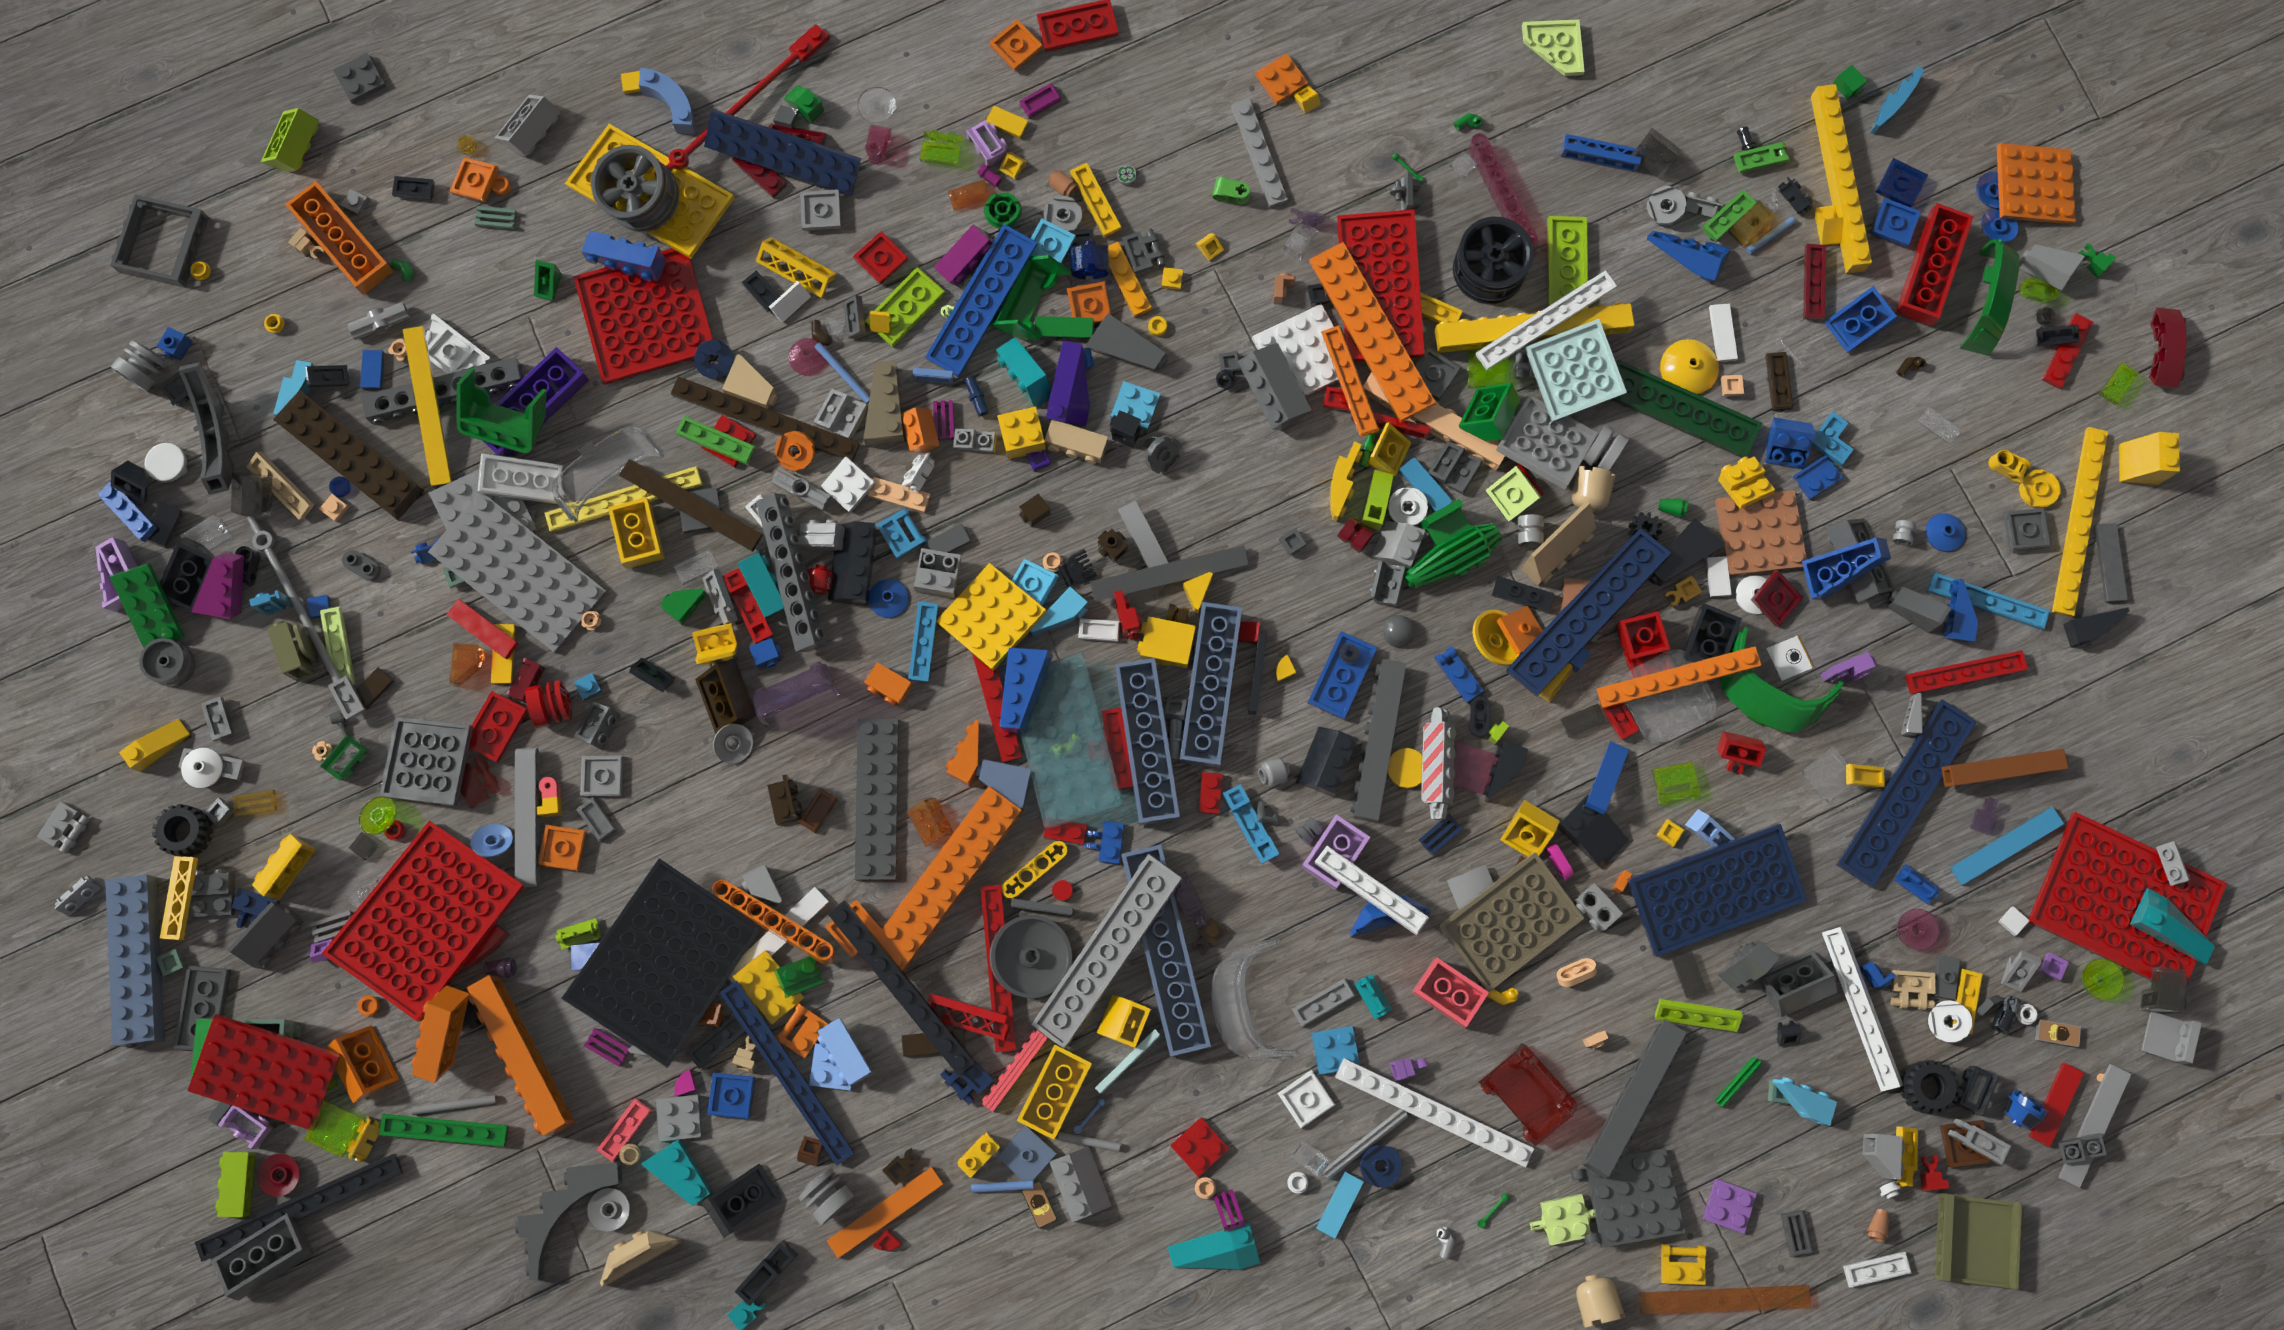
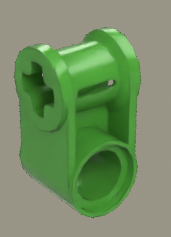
(1229, 190)

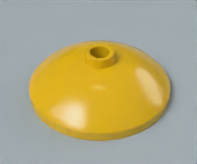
(1677, 369)
(1491, 639)

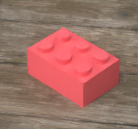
(1450, 992)

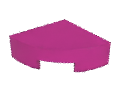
(684, 1083)

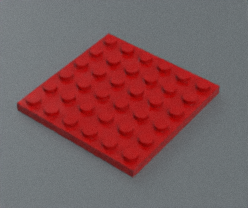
(643, 323)

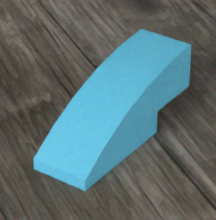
(292, 385)

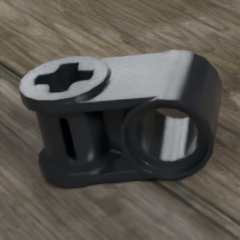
(250, 565)

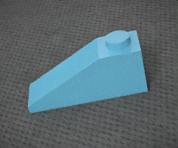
(1063, 611)

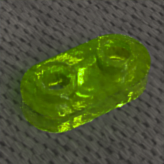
(2038, 290)

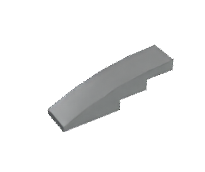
(1142, 535)

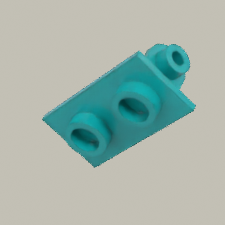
(1373, 996)

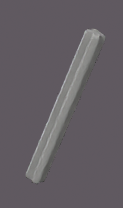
(1365, 1143)

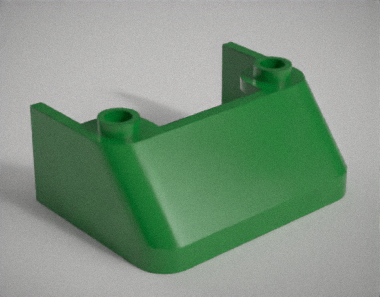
(1015, 313)
(496, 423)

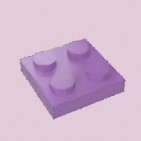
(1729, 1206)

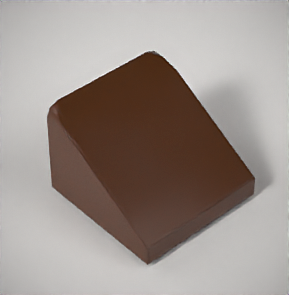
(810, 1151)

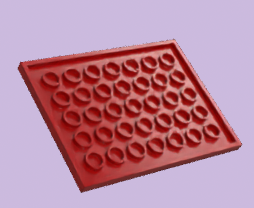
(2098, 887)
(423, 920)

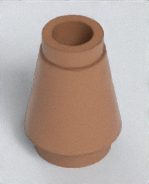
(1878, 1227)

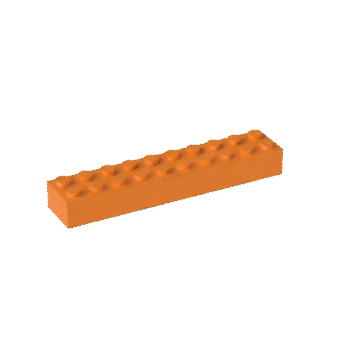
(948, 877)

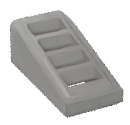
(1913, 720)

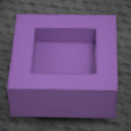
(317, 949)
(2053, 966)

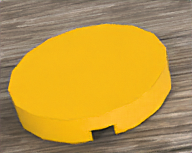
(2039, 489)
(1405, 768)

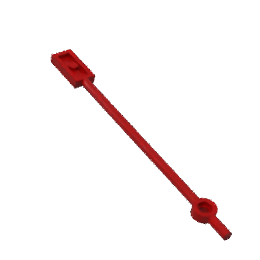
(801, 50)

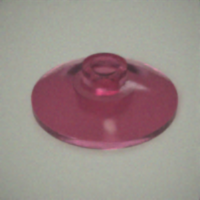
(806, 365)
(1927, 929)

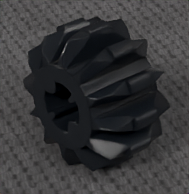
(1648, 522)

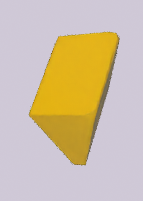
(1307, 99)
(1012, 165)
(1210, 246)
(880, 321)

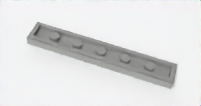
(2097, 1119)

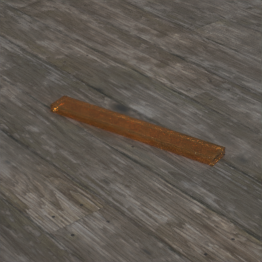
(1724, 1299)

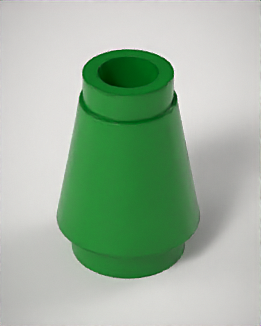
(1674, 506)

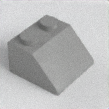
(1398, 544)

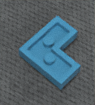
(1827, 439)

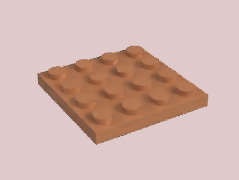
(1761, 535)

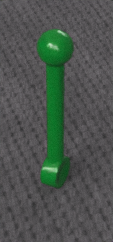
(1395, 156)
(1482, 1222)

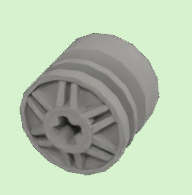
(139, 366)
(826, 1196)

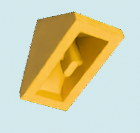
(1197, 589)

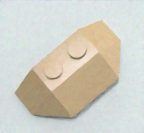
(635, 1254)

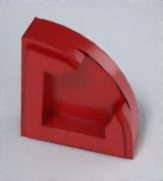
(887, 1242)

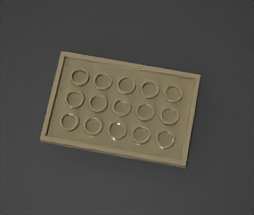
(1511, 922)

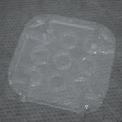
(1671, 712)

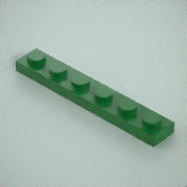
(444, 1130)

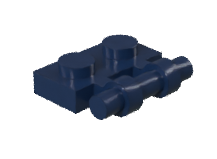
(975, 1077)

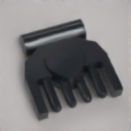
(1074, 568)

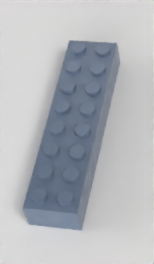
(1210, 685)
(1147, 742)
(133, 965)

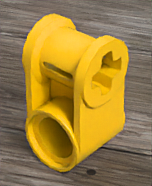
(2013, 467)

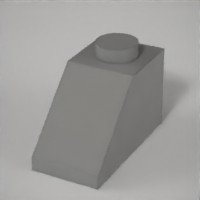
(762, 885)

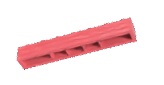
(1014, 1070)

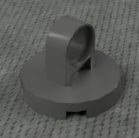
(1162, 453)

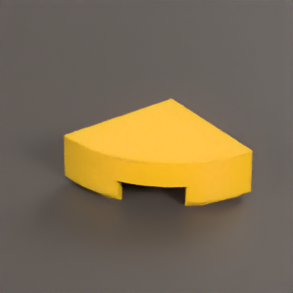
(1284, 669)

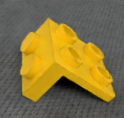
(715, 644)

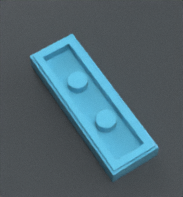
(1339, 1204)

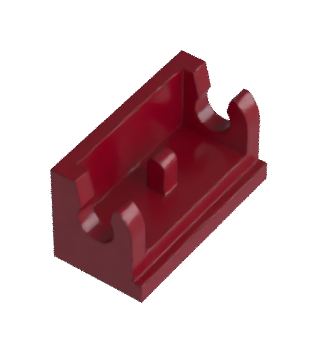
(527, 676)

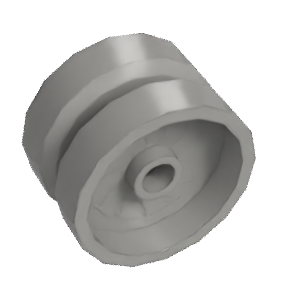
(1607, 450)

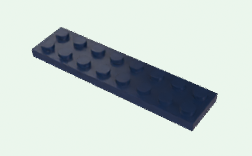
(782, 152)

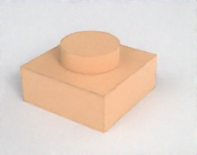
(1732, 385)
(334, 508)
(1595, 1040)

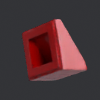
(1249, 632)

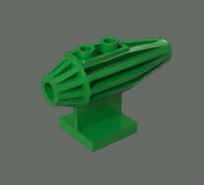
(1456, 548)

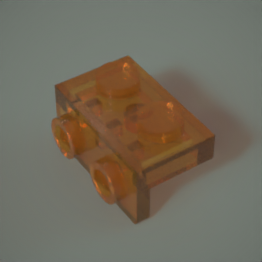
(929, 821)

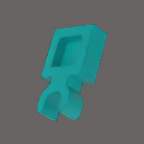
(744, 1314)

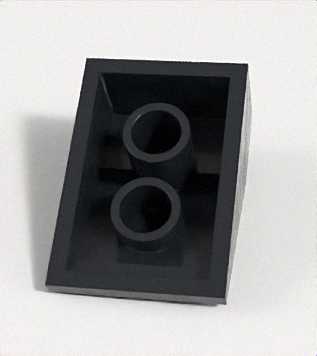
(1711, 634)
(1593, 833)
(741, 1200)

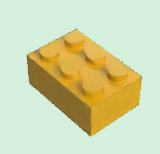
(636, 533)

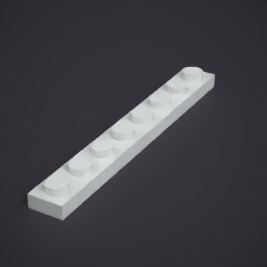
(1546, 320)
(1862, 1009)

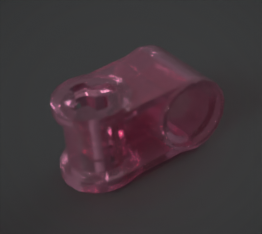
(877, 143)

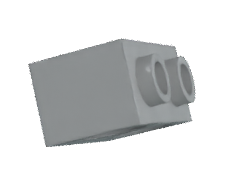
(1601, 903)

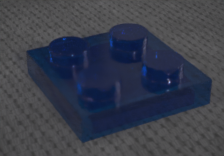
(1901, 183)

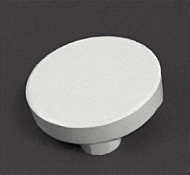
(166, 462)

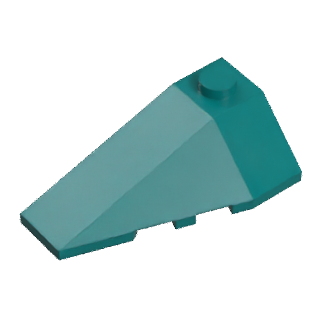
(2166, 923)
(1217, 1250)

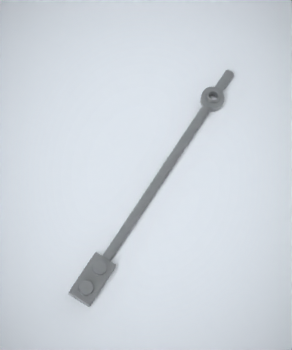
(342, 688)

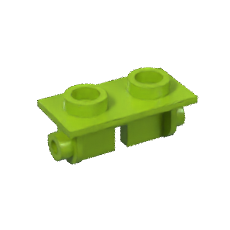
(578, 934)

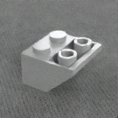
(937, 573)
(1884, 1154)

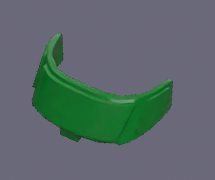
(1999, 300)
(1770, 705)

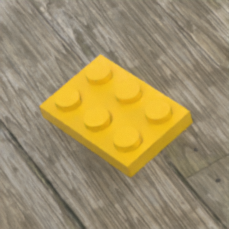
(764, 989)

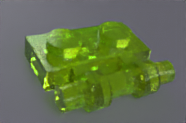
(939, 152)

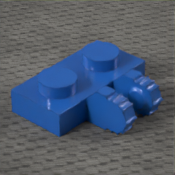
(1110, 842)

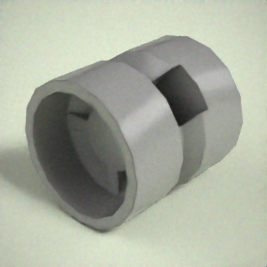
(1530, 530)

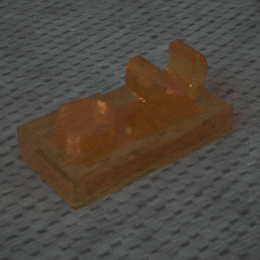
(968, 195)

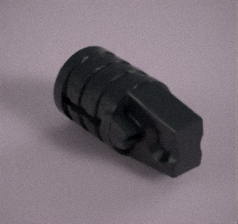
(2006, 1015)

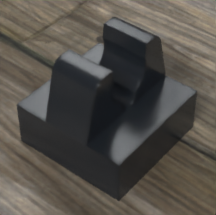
(1788, 1035)

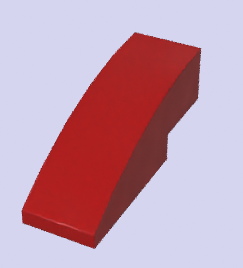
(487, 947)

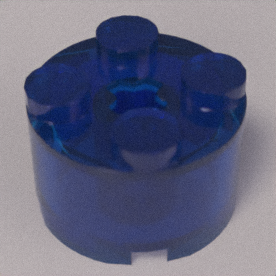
(1089, 260)

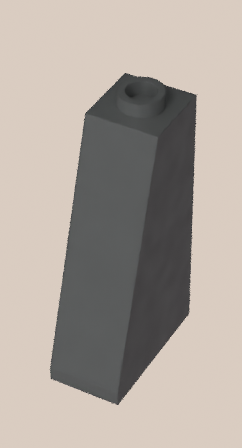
(1123, 343)

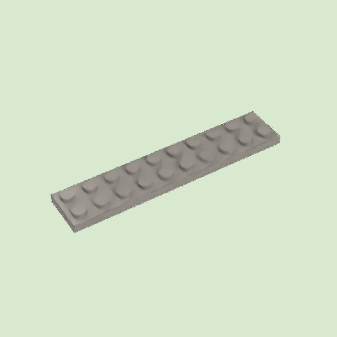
(1107, 951)

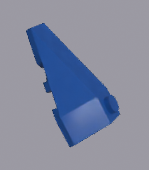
(1700, 259)

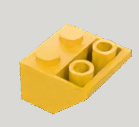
(1123, 1021)

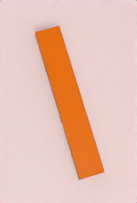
(1350, 381)
(884, 1212)

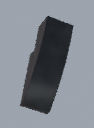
(766, 1273)

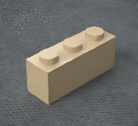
(1076, 442)

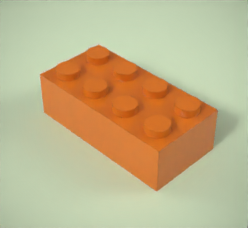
(439, 1034)

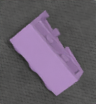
(112, 558)

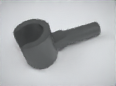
(338, 718)

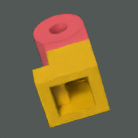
(551, 798)

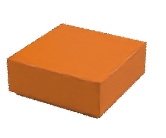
(1621, 881)

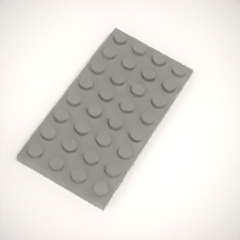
(517, 571)

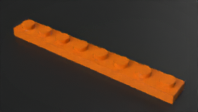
(1678, 677)

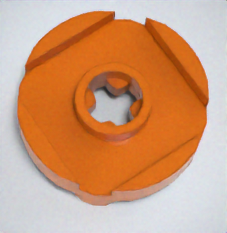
(786, 457)

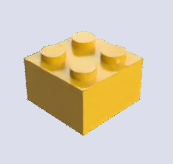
(1021, 432)

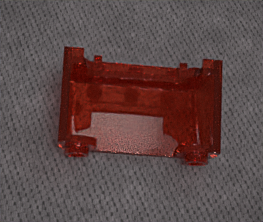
(1530, 1093)

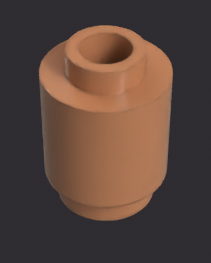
(1062, 183)

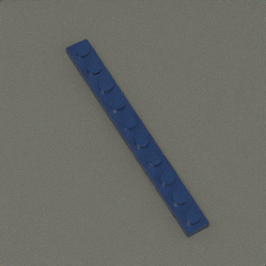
(787, 1073)

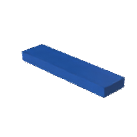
(1606, 777)

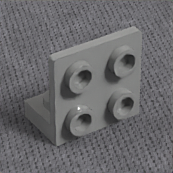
(2171, 1038)

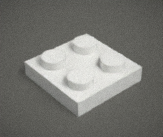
(848, 484)

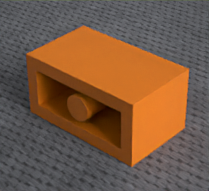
(920, 430)
(888, 684)

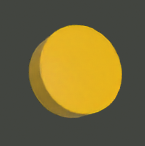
(1157, 326)

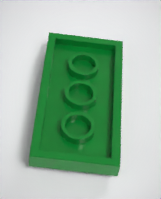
(146, 604)

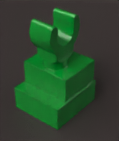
(2099, 262)

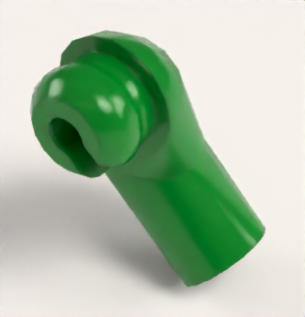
(1468, 120)

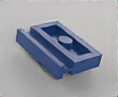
(1817, 477)

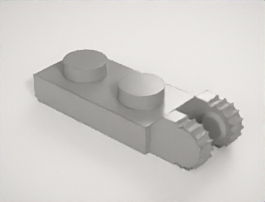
(1981, 1142)

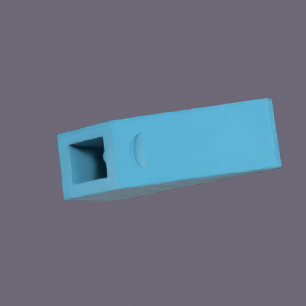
(1808, 1104)

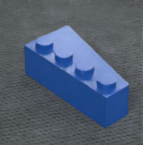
(1841, 567)
(1022, 686)

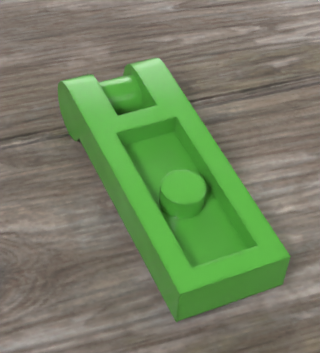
(1761, 157)

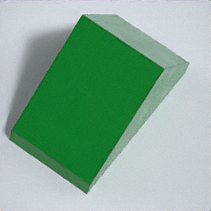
(546, 279)

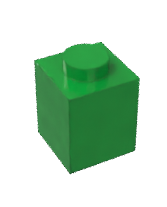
(1850, 82)

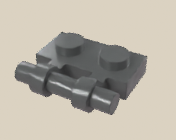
(1138, 254)

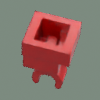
(1932, 1179)

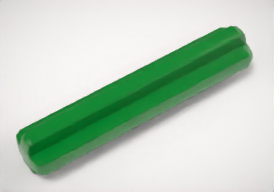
(1738, 1082)

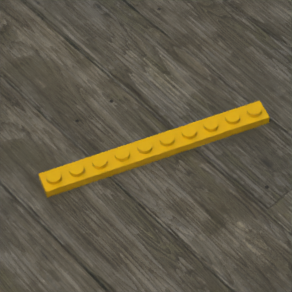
(2079, 522)

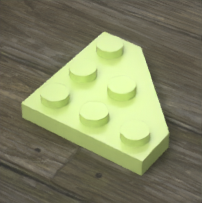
(1557, 44)

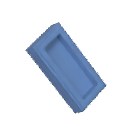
(933, 375)

